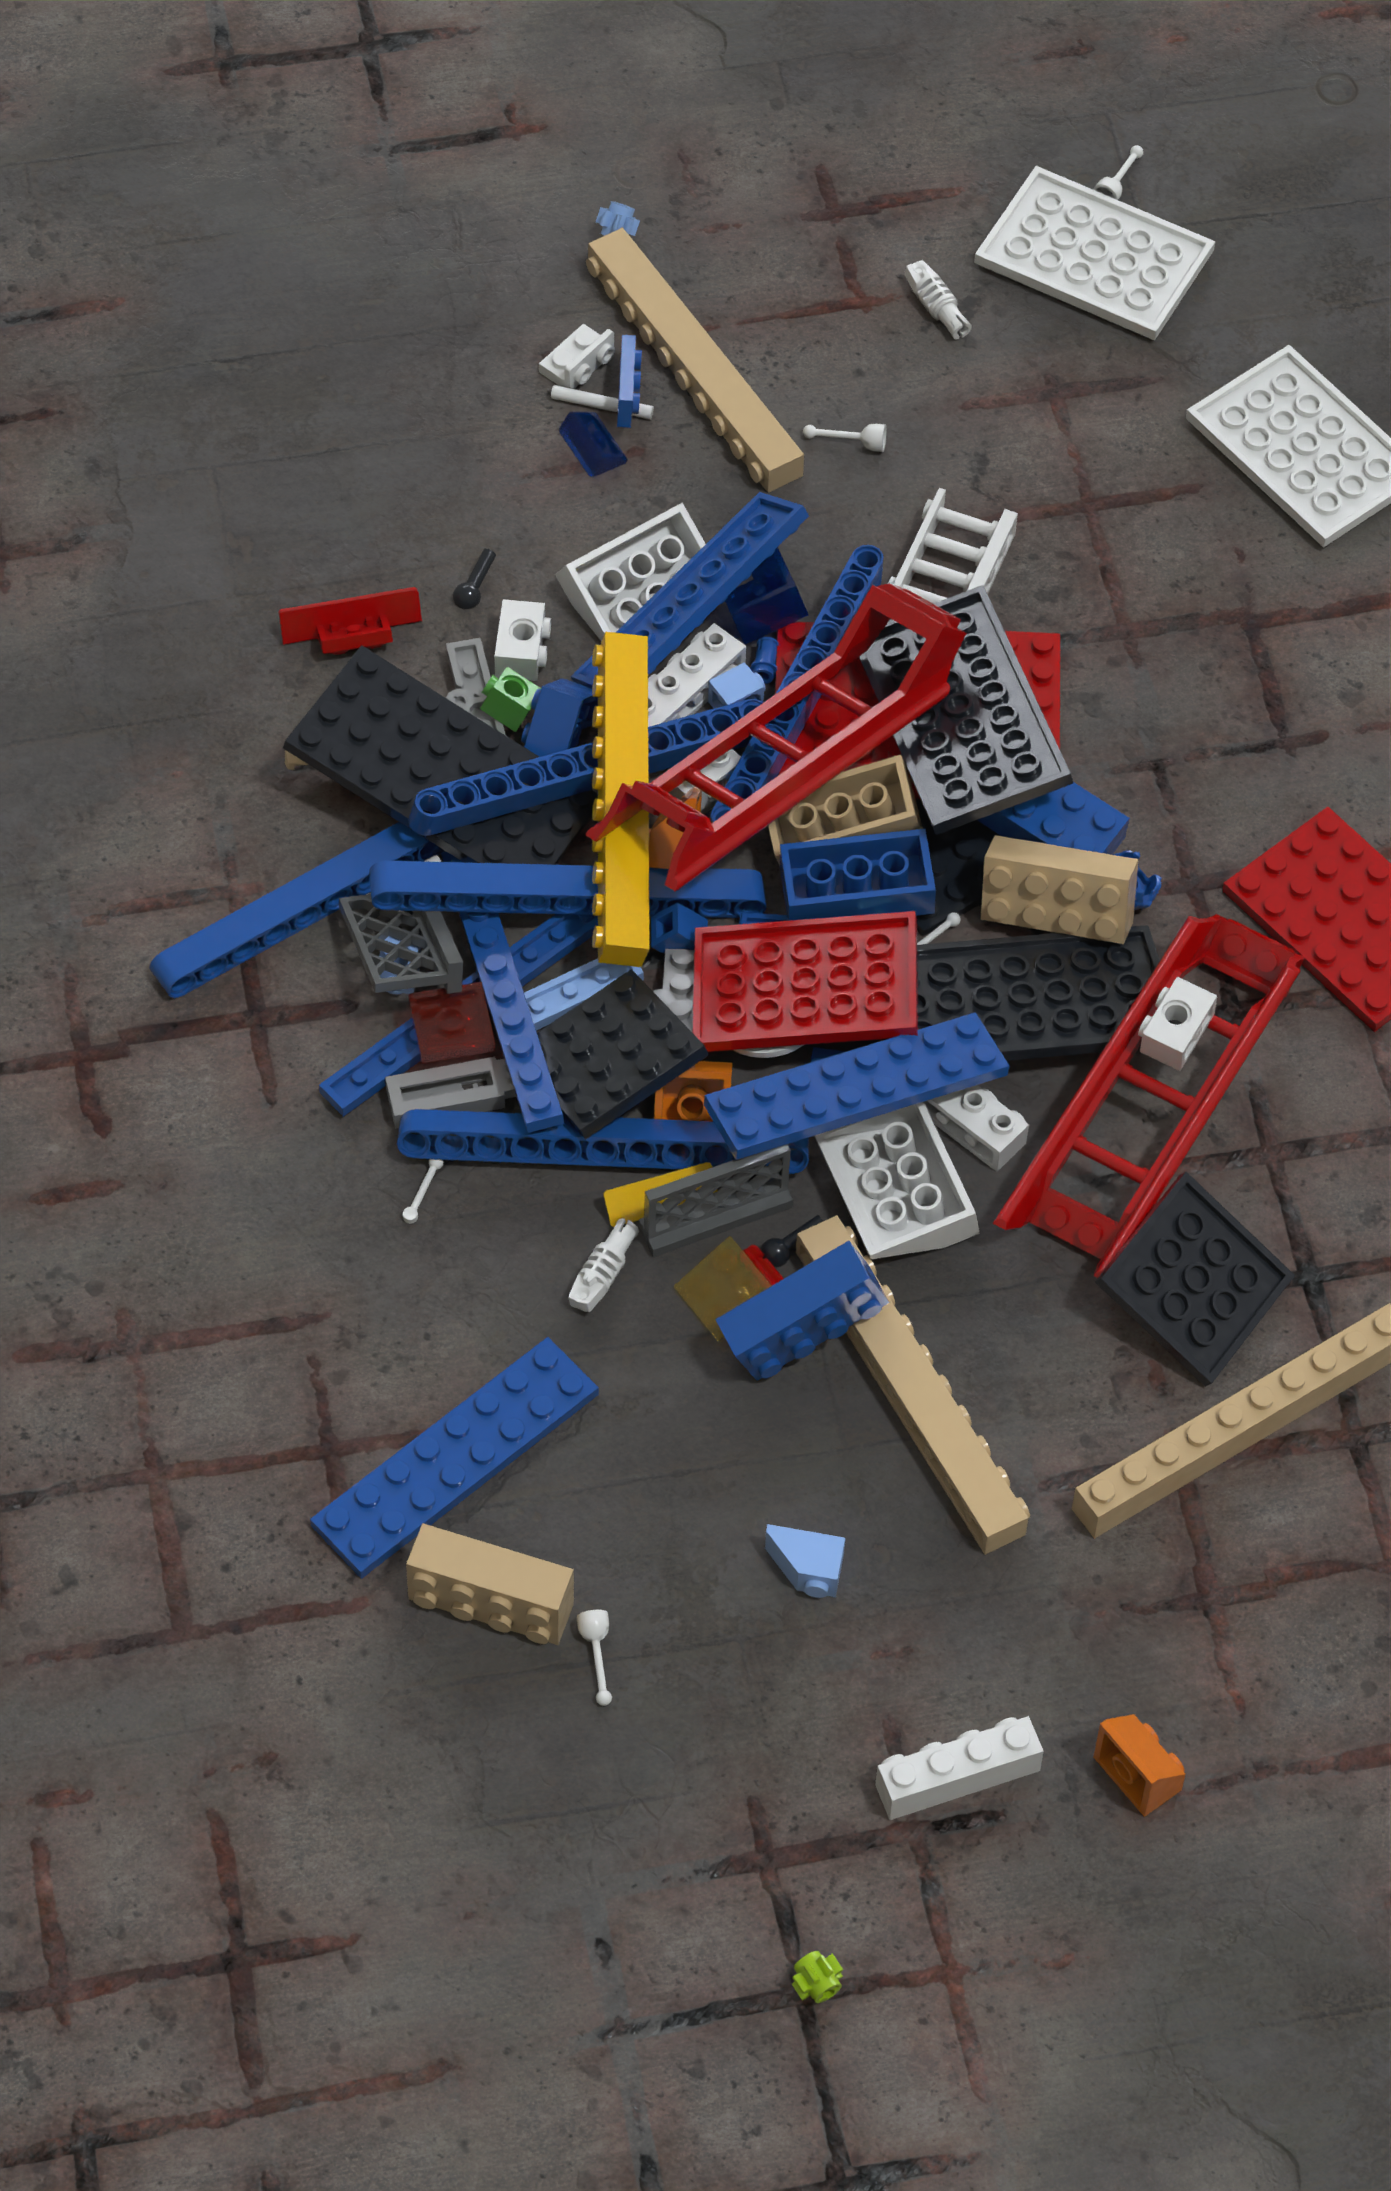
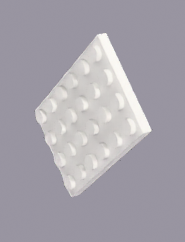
(1094, 252)
(1300, 444)

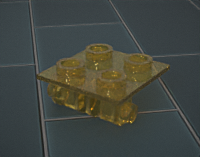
(721, 1284)

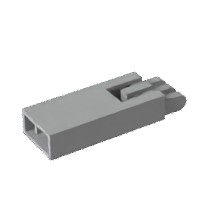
(442, 1088)

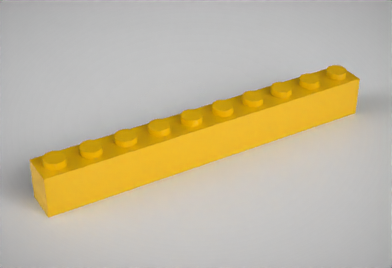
(622, 758)

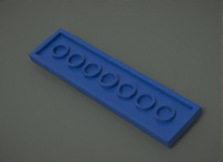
(708, 578)
(855, 1085)
(454, 1457)

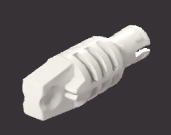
(936, 298)
(602, 1267)

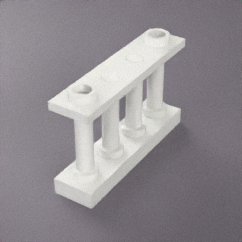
(987, 558)

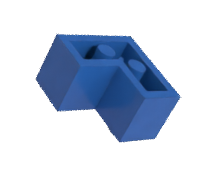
(559, 717)

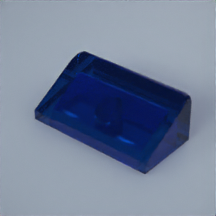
(591, 443)

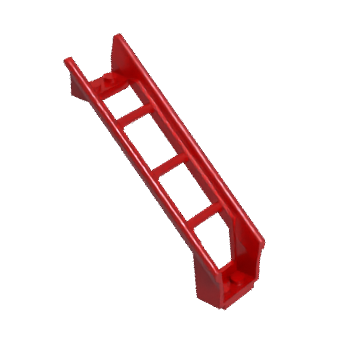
(920, 690)
(1209, 940)

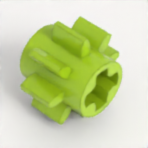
(817, 1976)

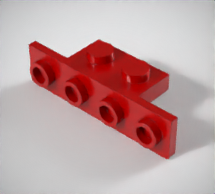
(351, 621)

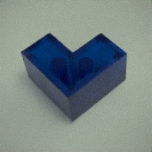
(766, 601)

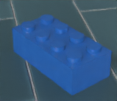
(1065, 819)
(858, 875)
(802, 1311)

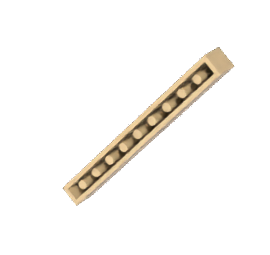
(695, 360)
(927, 1408)
(1234, 1424)

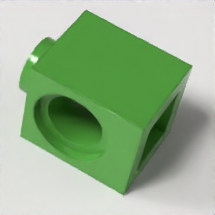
(508, 698)

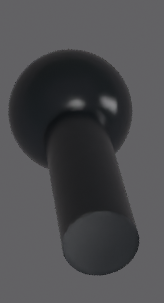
(468, 594)
(779, 1250)

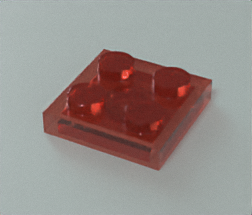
(451, 1023)

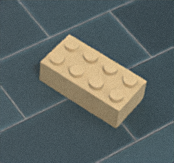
(853, 803)
(1059, 889)
(490, 1584)

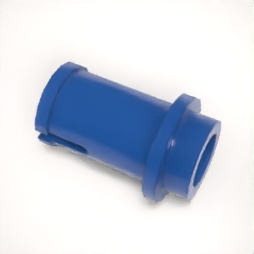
(766, 659)

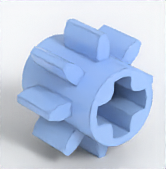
(616, 217)

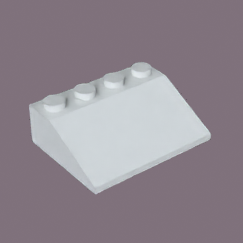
(626, 572)
(899, 1183)

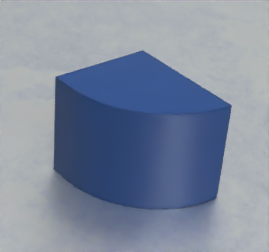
(675, 928)

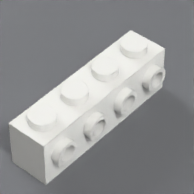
(685, 680)
(980, 1124)
(958, 1767)

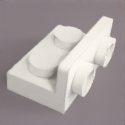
(578, 357)

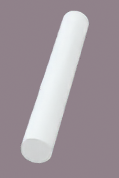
(596, 401)

